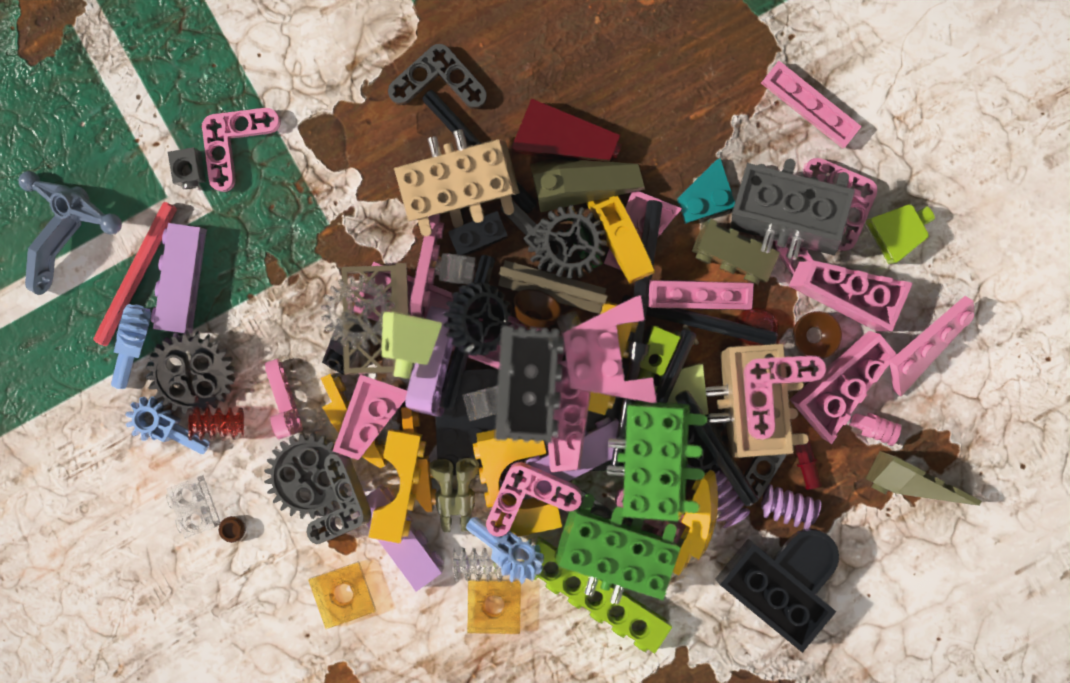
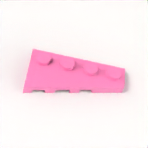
(425, 273)
(924, 349)
(567, 449)

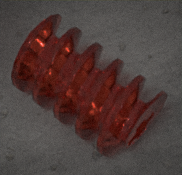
(216, 423)

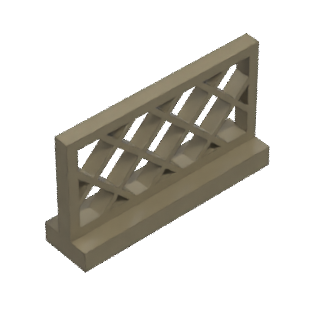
(563, 290)
(399, 296)

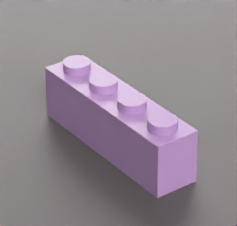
(179, 278)
(594, 453)
(412, 555)

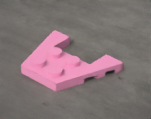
(595, 355)

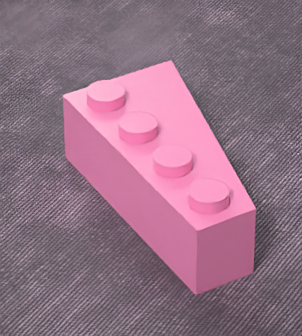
(856, 294)
(847, 379)

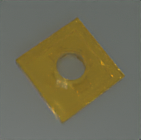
(336, 612)
(485, 622)

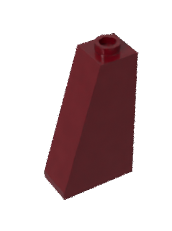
(561, 135)

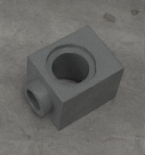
(178, 160)

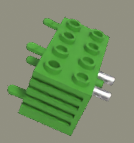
(657, 460)
(617, 552)

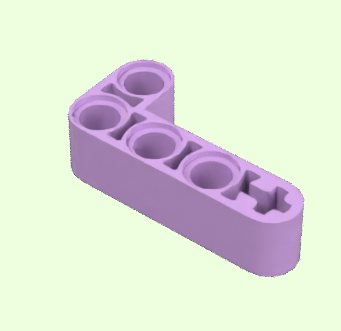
(428, 380)

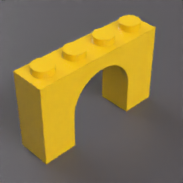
(495, 455)

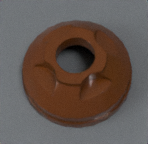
(535, 304)
(830, 334)

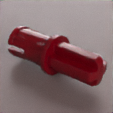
(808, 465)

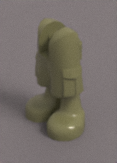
(454, 501)

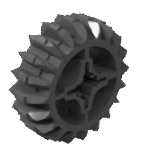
(559, 238)

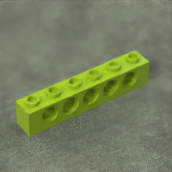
(646, 639)

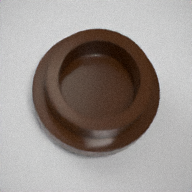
(232, 529)

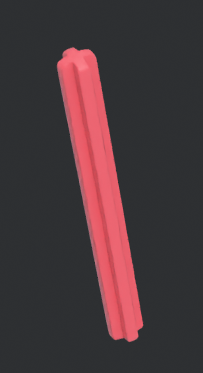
(135, 274)

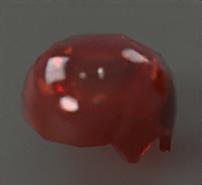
(757, 318)

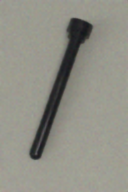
(637, 352)

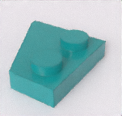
(707, 194)

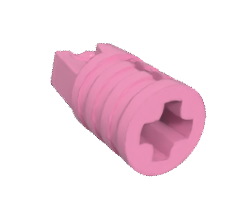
(877, 428)

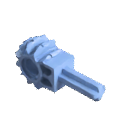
(129, 342)
(164, 426)
(507, 551)

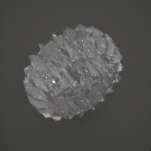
(347, 318)

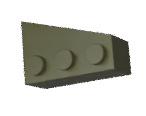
(734, 252)

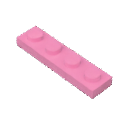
(811, 104)
(700, 294)

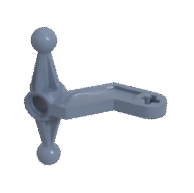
(70, 209)

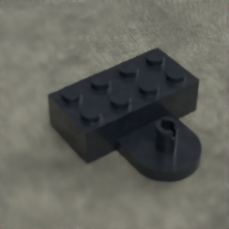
(786, 586)

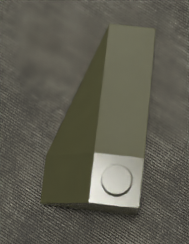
(582, 181)
(905, 479)

